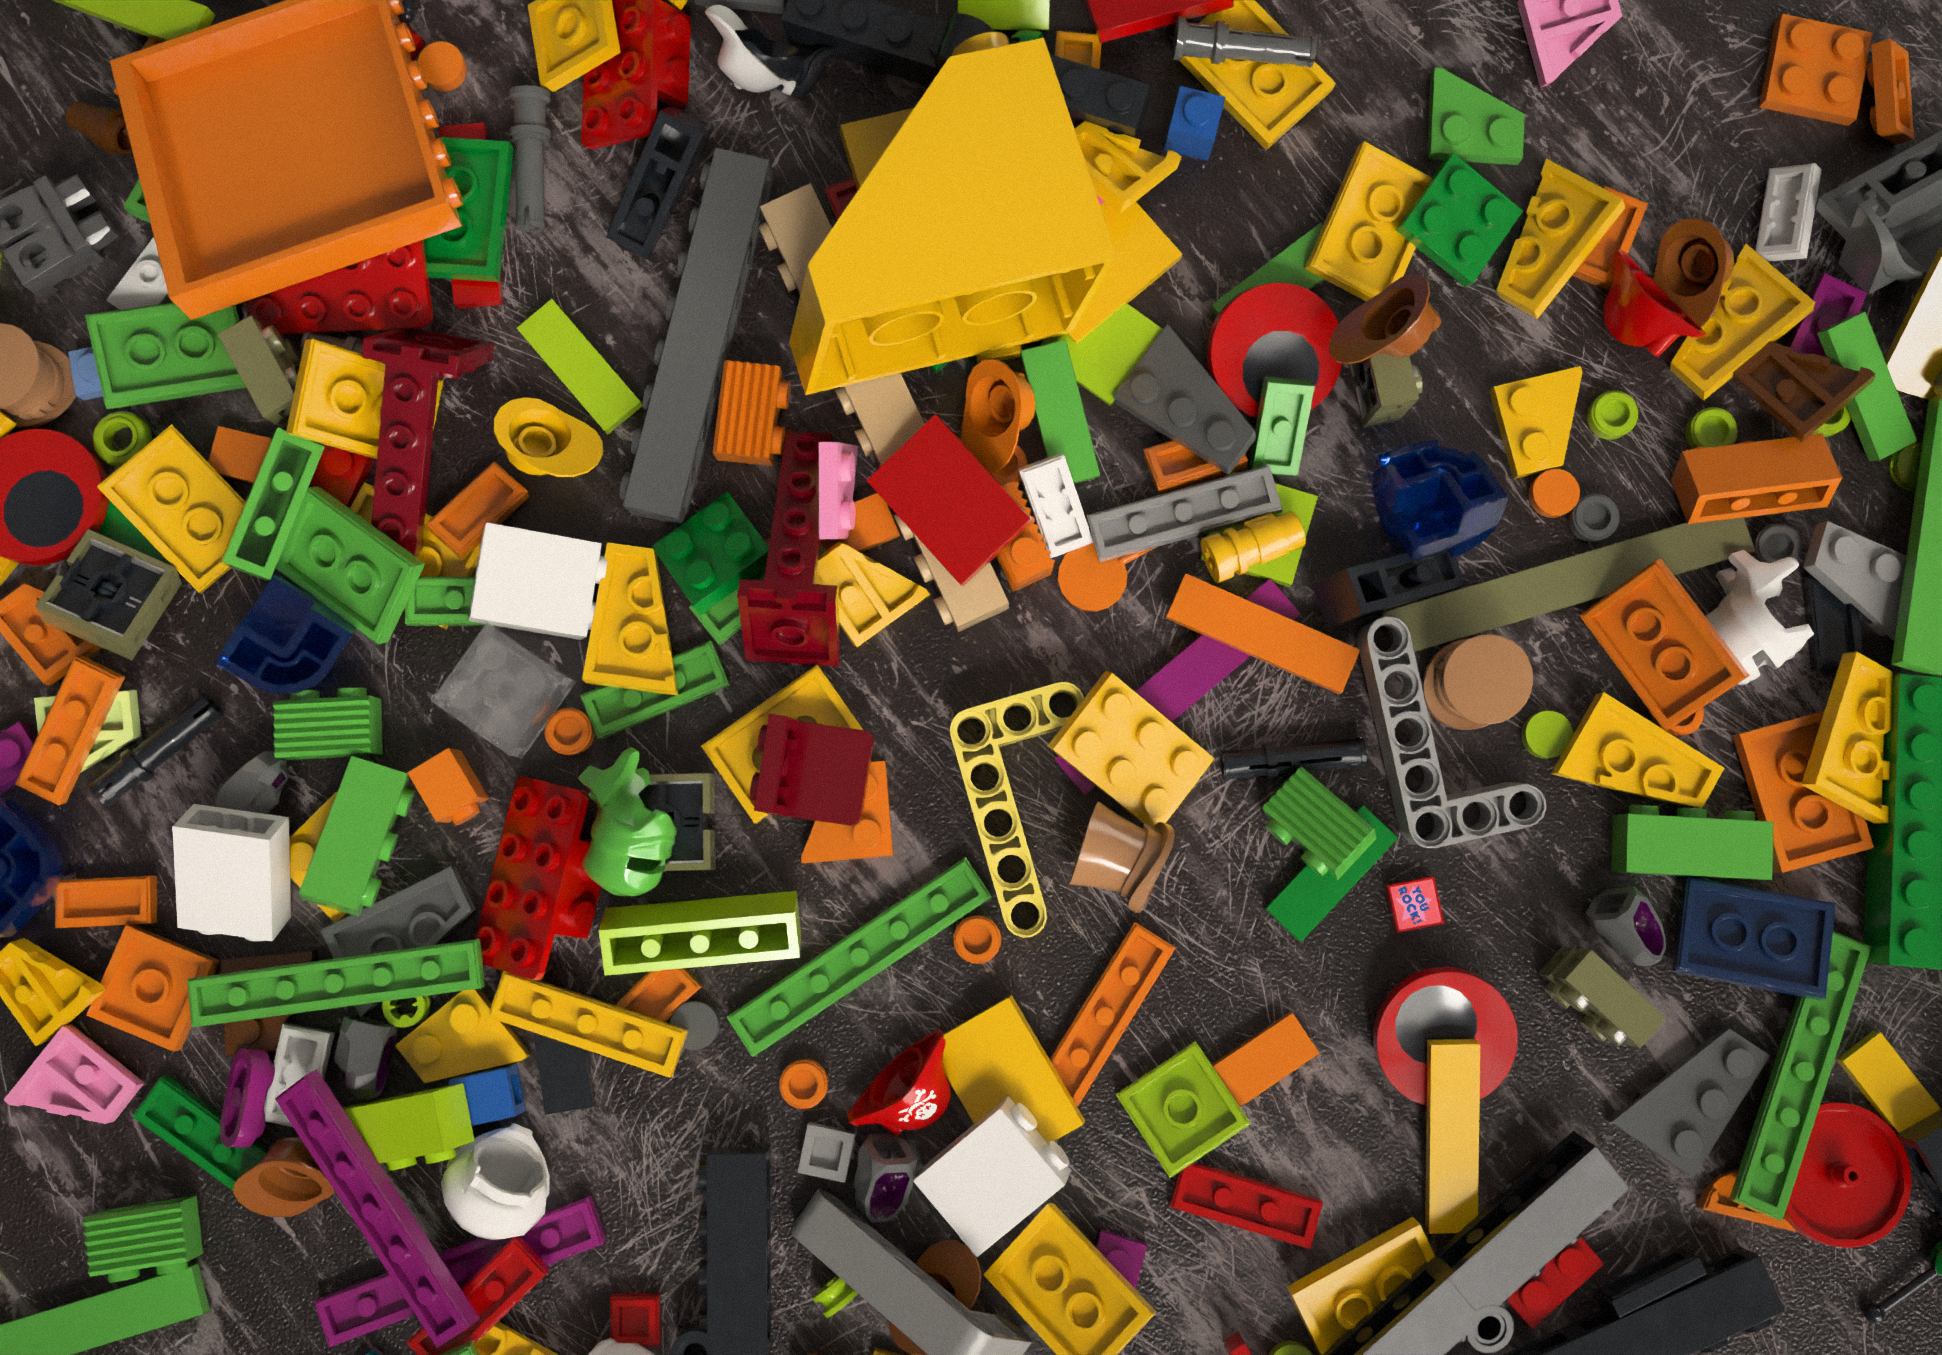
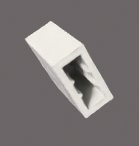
(536, 581)
(232, 872)
(994, 1175)

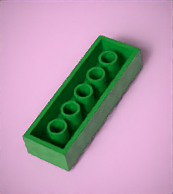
(1906, 858)

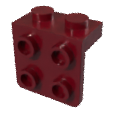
(812, 771)

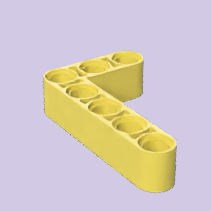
(1001, 796)

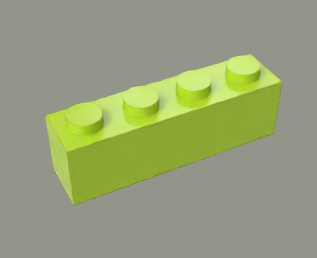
(700, 933)

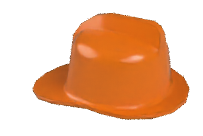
(995, 412)

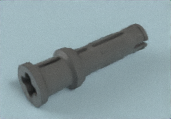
(1220, 42)
(530, 137)

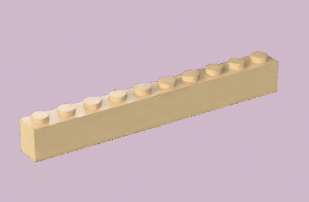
(882, 406)

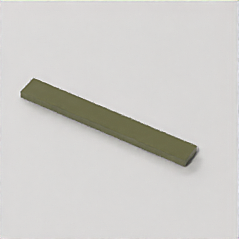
(1566, 582)

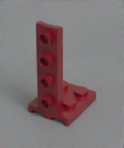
(412, 369)
(787, 613)

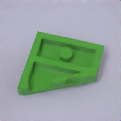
(1471, 123)

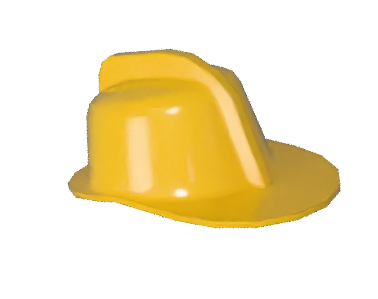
(545, 439)

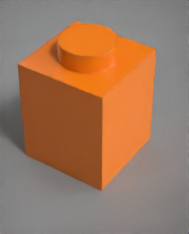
(449, 787)

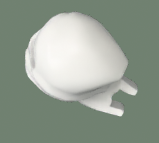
(1746, 621)

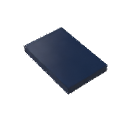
(1754, 938)

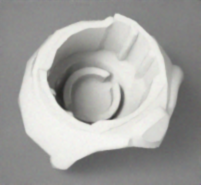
(497, 1184)

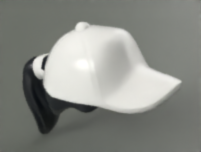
(761, 63)

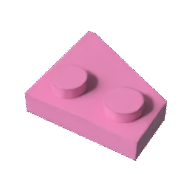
(1563, 31)
(836, 489)
(76, 1079)

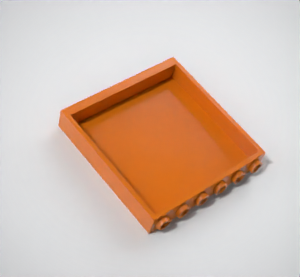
(283, 148)

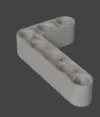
(1421, 751)
(899, 1286)

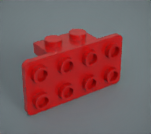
(652, 66)
(367, 295)
(537, 879)

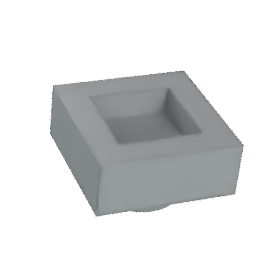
(826, 1152)

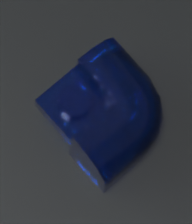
(1436, 498)
(285, 640)
(28, 867)

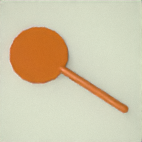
(1091, 583)

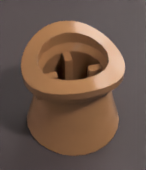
(33, 379)
(1477, 682)
(1121, 856)

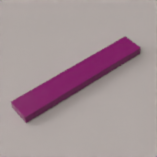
(1194, 672)
(377, 1208)
(380, 1303)

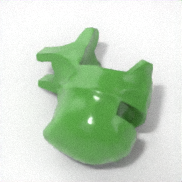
(626, 838)

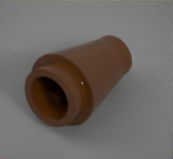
(100, 125)

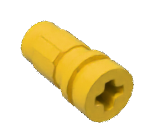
(1256, 543)

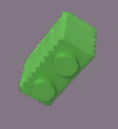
(328, 726)
(1318, 825)
(142, 1237)

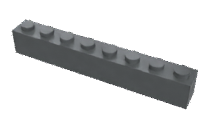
(698, 337)

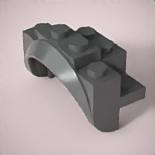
(1890, 217)

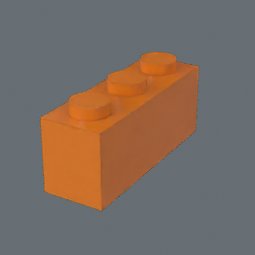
(1755, 478)

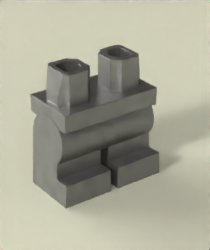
(46, 235)

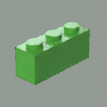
(272, 505)
(357, 837)
(1692, 844)

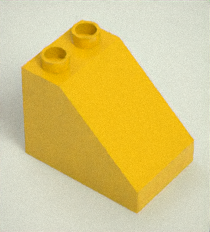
(964, 230)

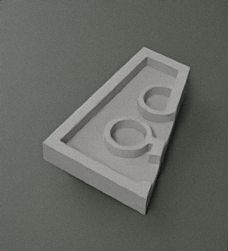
(1858, 573)

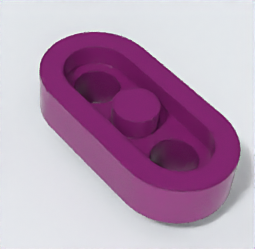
(244, 1099)

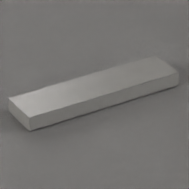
(1184, 513)

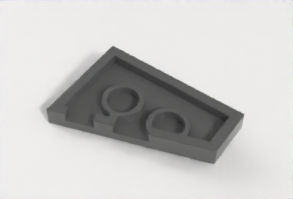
(1185, 403)
(405, 920)
(1694, 1101)

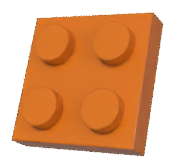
(1815, 69)
(150, 987)

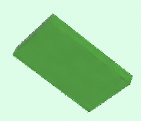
(161, 354)
(349, 565)

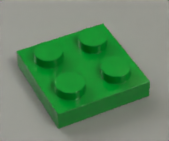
(1459, 220)
(713, 553)

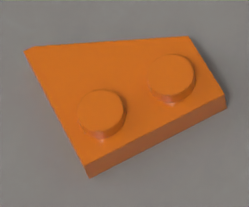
(40, 645)
(868, 838)

